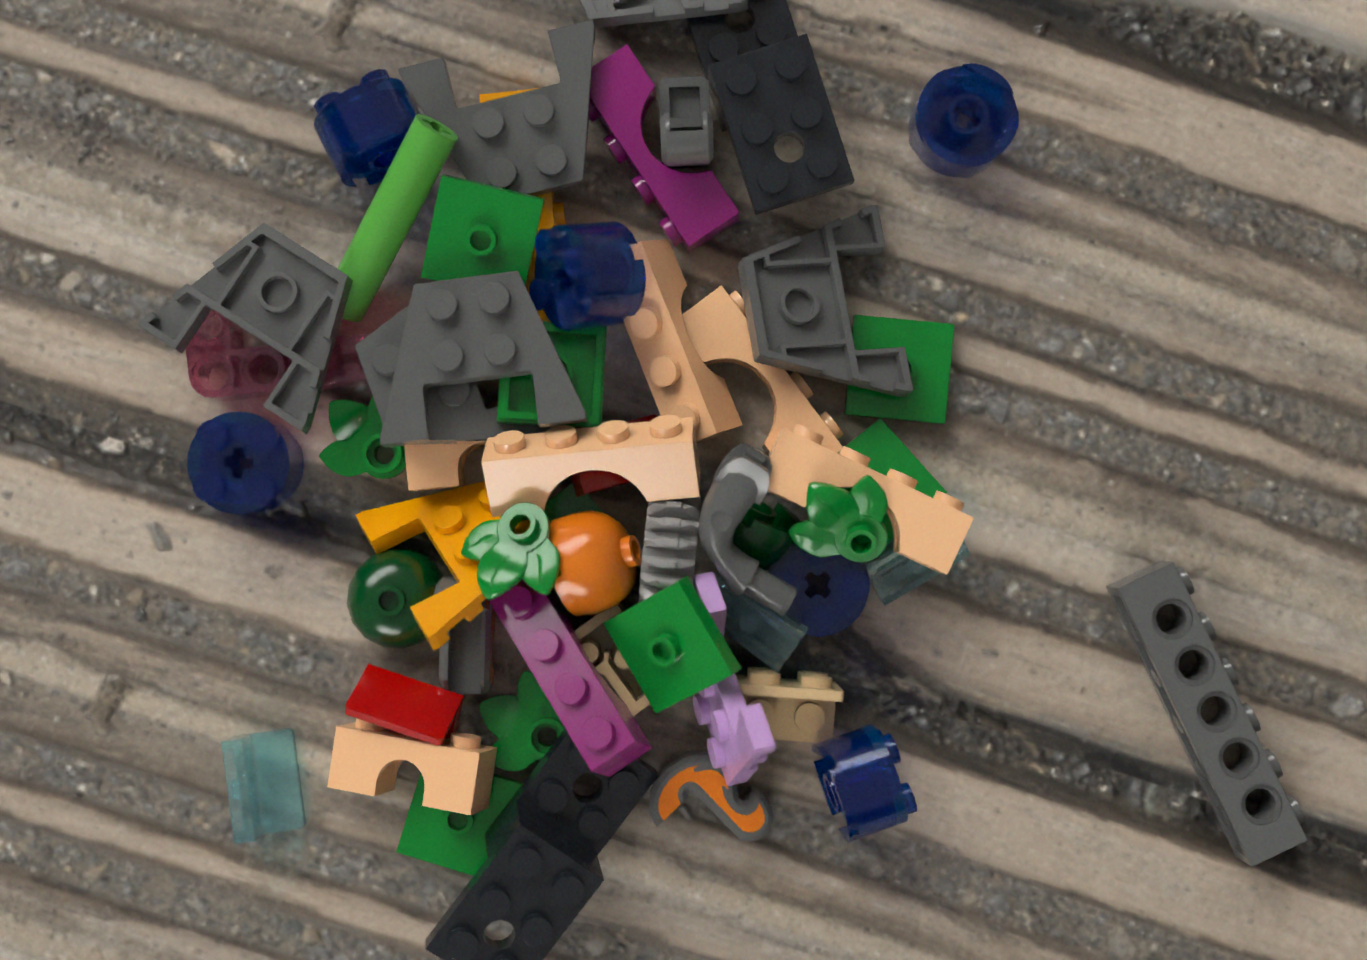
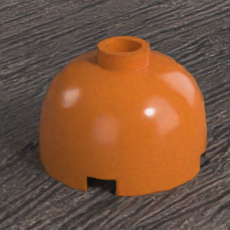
(595, 561)

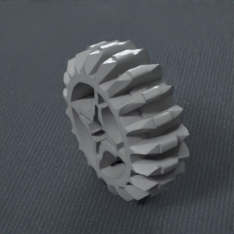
(669, 544)

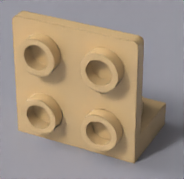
(793, 707)

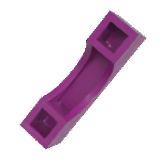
(691, 203)
(580, 696)

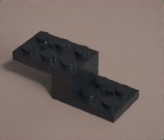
(767, 90)
(540, 859)

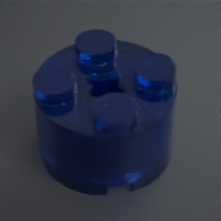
(991, 125)
(365, 126)
(587, 275)
(216, 457)
(845, 592)
(863, 782)

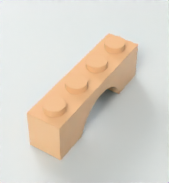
(721, 335)
(667, 357)
(652, 455)
(922, 526)

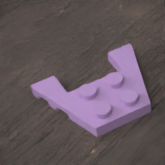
(737, 731)

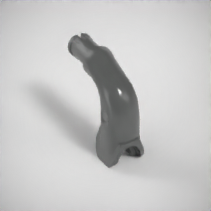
(737, 484)

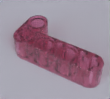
(245, 362)

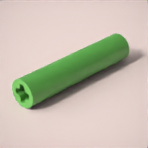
(394, 210)

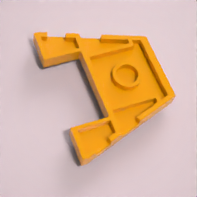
(447, 521)

